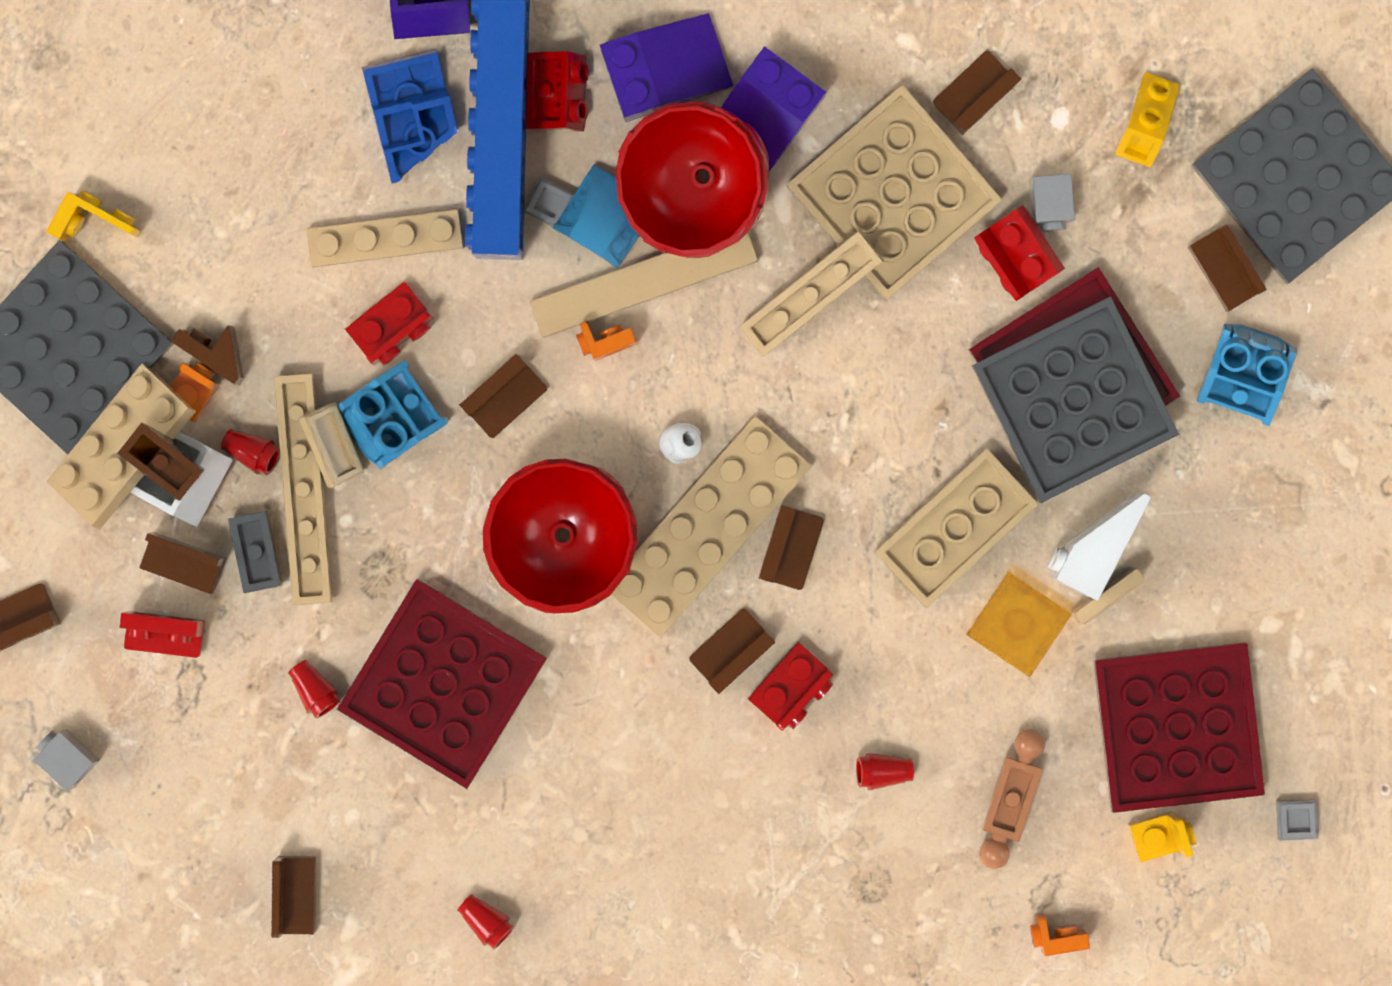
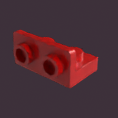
(556, 91)
(1018, 253)
(390, 324)
(162, 634)
(791, 687)

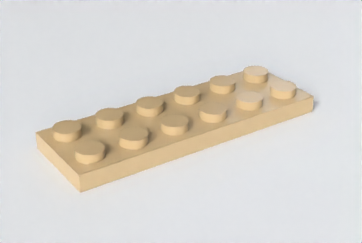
(709, 525)

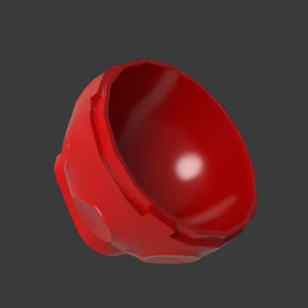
(662, 184)
(524, 545)

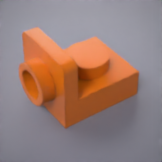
(612, 341)
(195, 386)
(1064, 940)

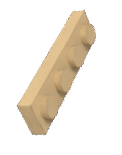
(385, 238)
(811, 293)

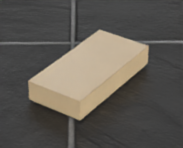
(331, 444)
(1111, 594)

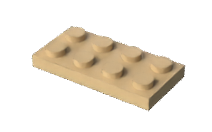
(93, 473)
(956, 528)

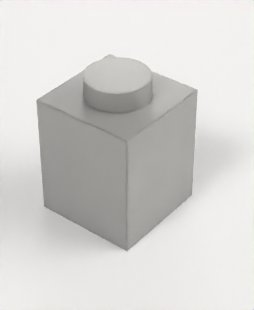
(1052, 201)
(65, 758)

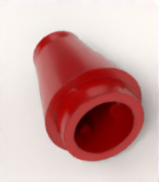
(252, 451)
(313, 689)
(883, 771)
(485, 921)

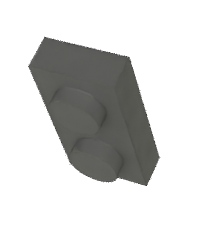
(255, 552)

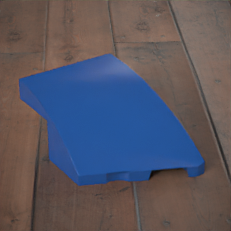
(409, 109)

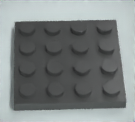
(1298, 176)
(70, 345)
(1075, 400)

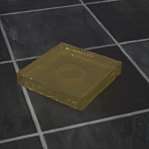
(1018, 624)

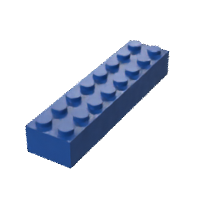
(498, 128)

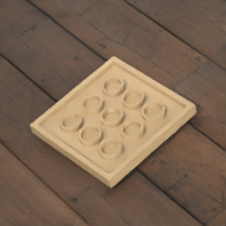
(898, 186)

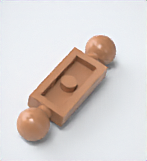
(1012, 799)

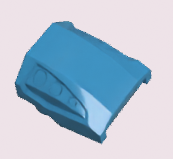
(597, 218)
(1248, 372)
(390, 416)

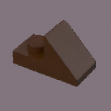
(222, 358)
(161, 460)

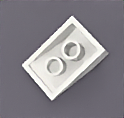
(198, 497)
(1093, 554)

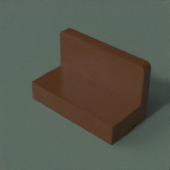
(975, 92)
(1227, 268)
(504, 396)
(791, 548)
(182, 562)
(26, 615)
(731, 650)
(293, 895)

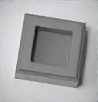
(548, 202)
(1297, 820)

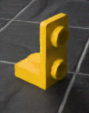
(1148, 120)
(69, 221)
(1162, 836)

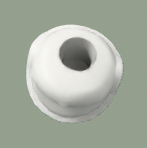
(680, 442)

